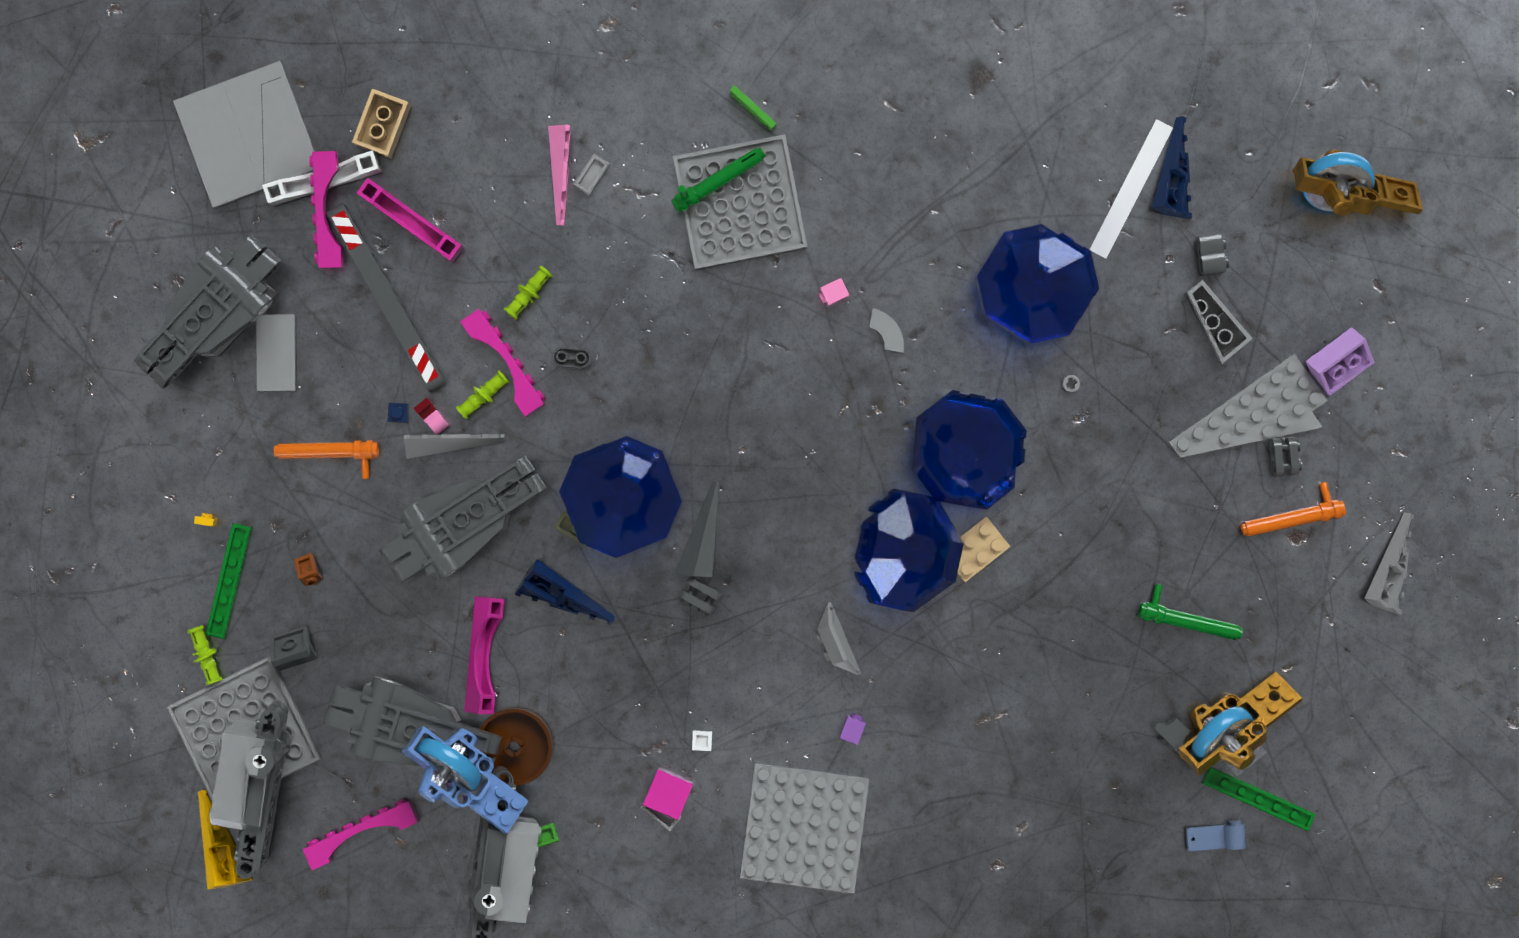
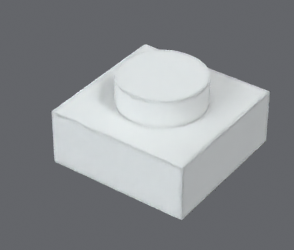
(702, 740)

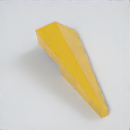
(218, 849)

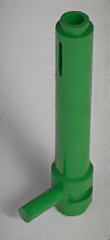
(692, 195)
(1160, 614)

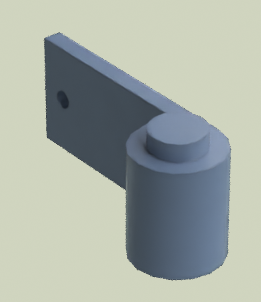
(1226, 836)

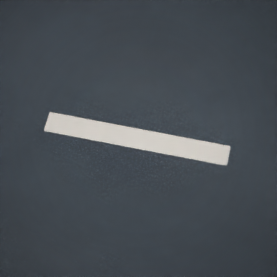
(1131, 188)

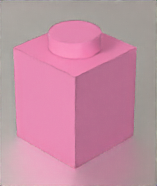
(833, 292)

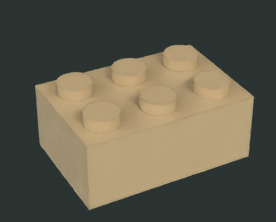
(381, 123)
(980, 547)

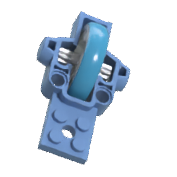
(463, 776)

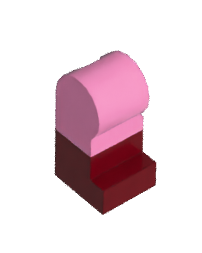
(431, 416)

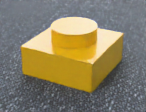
(206, 519)

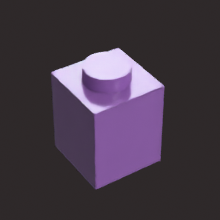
(852, 729)

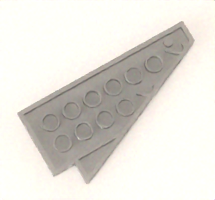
(1266, 409)

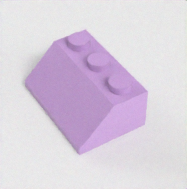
(1340, 361)

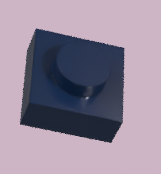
(398, 412)

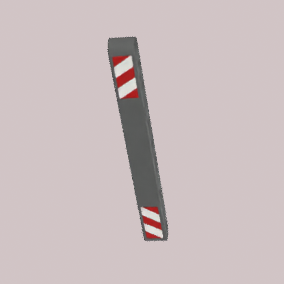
(386, 297)

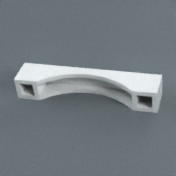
(299, 186)

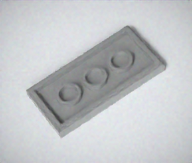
(276, 352)

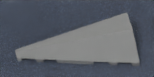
(427, 445)
(1388, 580)

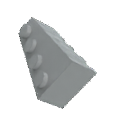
(1219, 324)

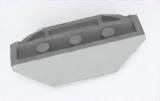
(835, 641)

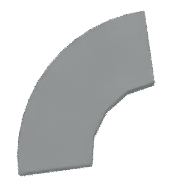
(888, 330)

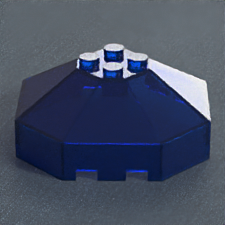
(1036, 284)
(968, 449)
(620, 496)
(907, 551)

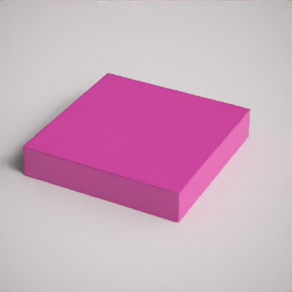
(667, 794)

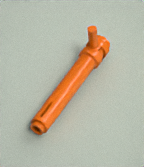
(356, 450)
(1322, 512)

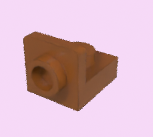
(307, 570)

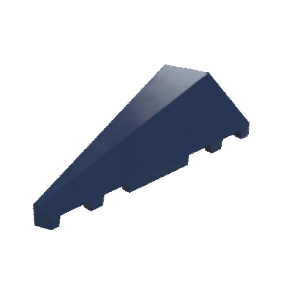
(1171, 193)
(548, 586)

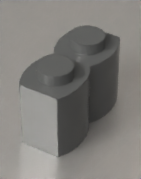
(1211, 254)

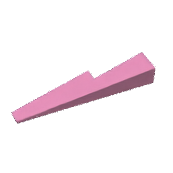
(559, 150)

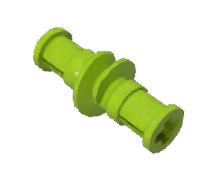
(527, 292)
(482, 395)
(204, 654)

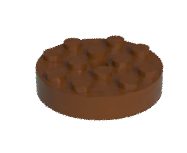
(530, 734)

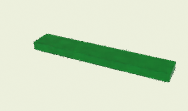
(228, 581)
(1258, 798)

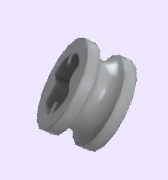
(1076, 385)

